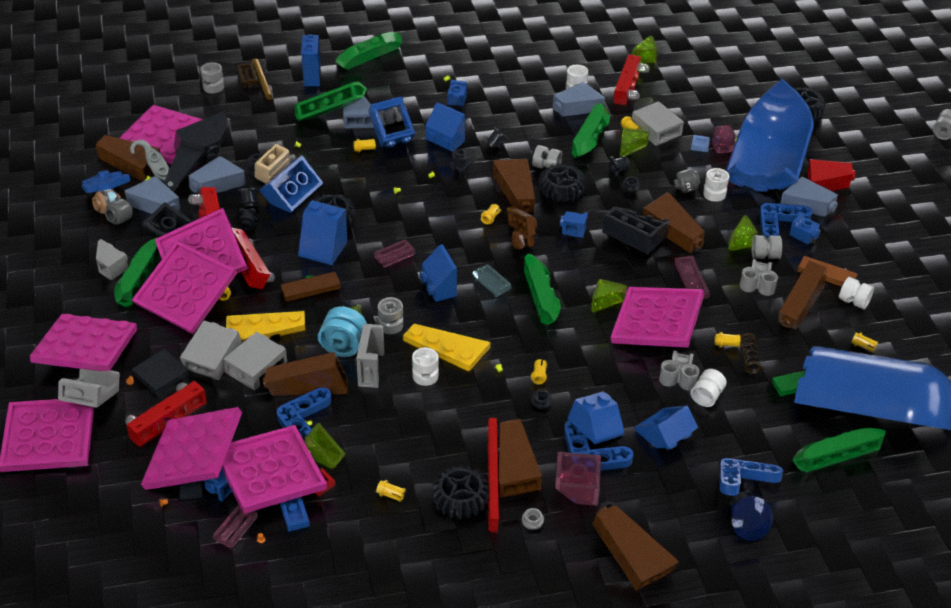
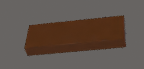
(310, 286)

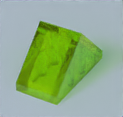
(646, 50)
(633, 141)
(742, 235)
(607, 294)
(323, 447)

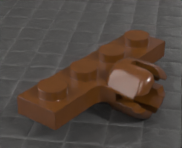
(524, 227)

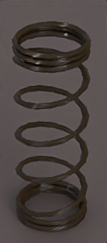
(752, 362)

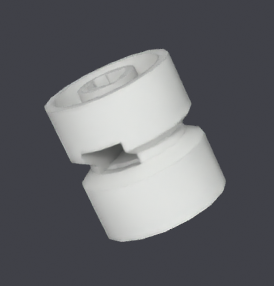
(575, 75)
(716, 184)
(855, 292)
(425, 366)
(708, 387)

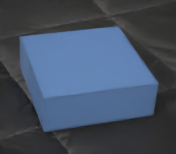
(700, 143)

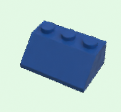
(291, 185)

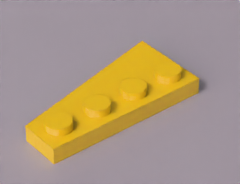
(267, 324)
(451, 347)

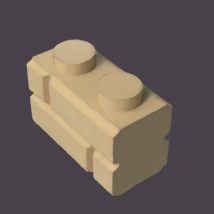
(271, 163)

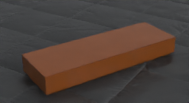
(833, 274)

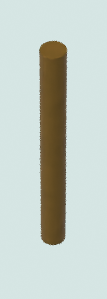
(263, 82)

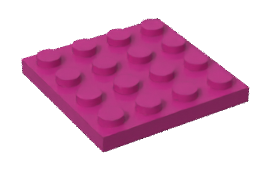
(158, 129)
(210, 236)
(184, 287)
(658, 316)
(84, 343)
(46, 435)
(192, 449)
(271, 469)

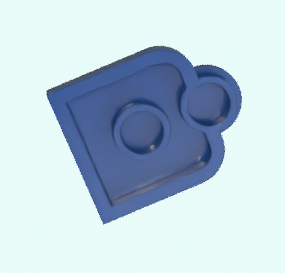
(105, 181)

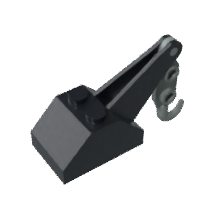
(193, 145)

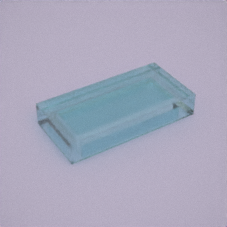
(492, 280)

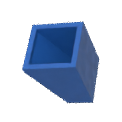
(323, 232)

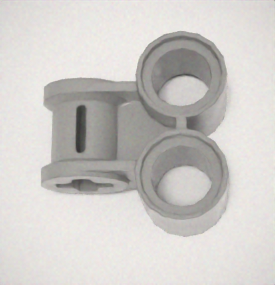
(759, 278)
(679, 371)

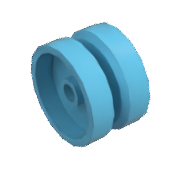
(341, 331)

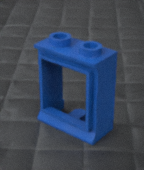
(310, 60)
(392, 139)

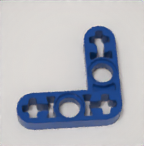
(769, 213)
(317, 399)
(617, 452)
(733, 470)

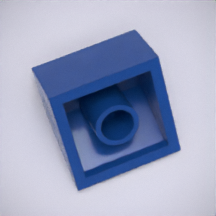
(446, 127)
(439, 275)
(597, 417)
(667, 427)

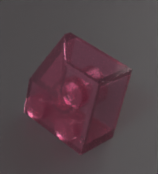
(579, 477)

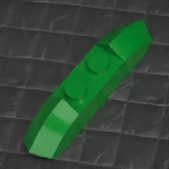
(369, 49)
(329, 101)
(589, 132)
(138, 272)
(539, 283)
(839, 448)

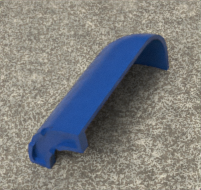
(772, 141)
(876, 387)

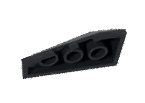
(165, 220)

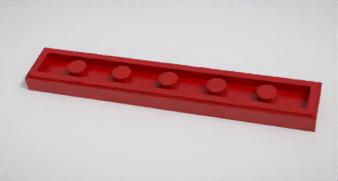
(493, 512)

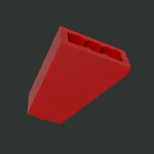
(831, 174)

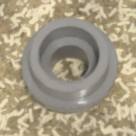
(530, 515)

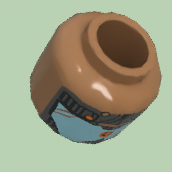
(102, 199)

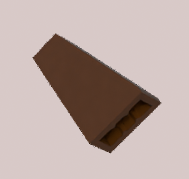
(118, 154)
(515, 182)
(682, 227)
(803, 295)
(307, 375)
(517, 463)
(633, 548)

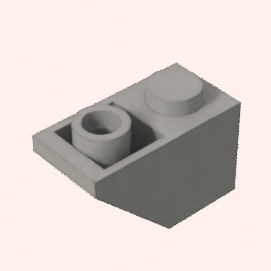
(110, 260)

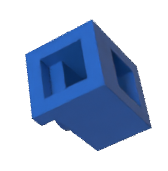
(457, 93)
(574, 224)
(804, 229)
(219, 485)

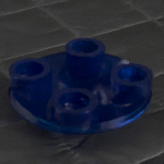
(751, 518)

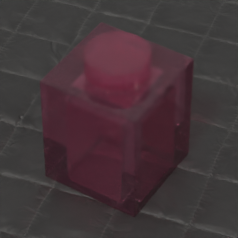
(723, 139)

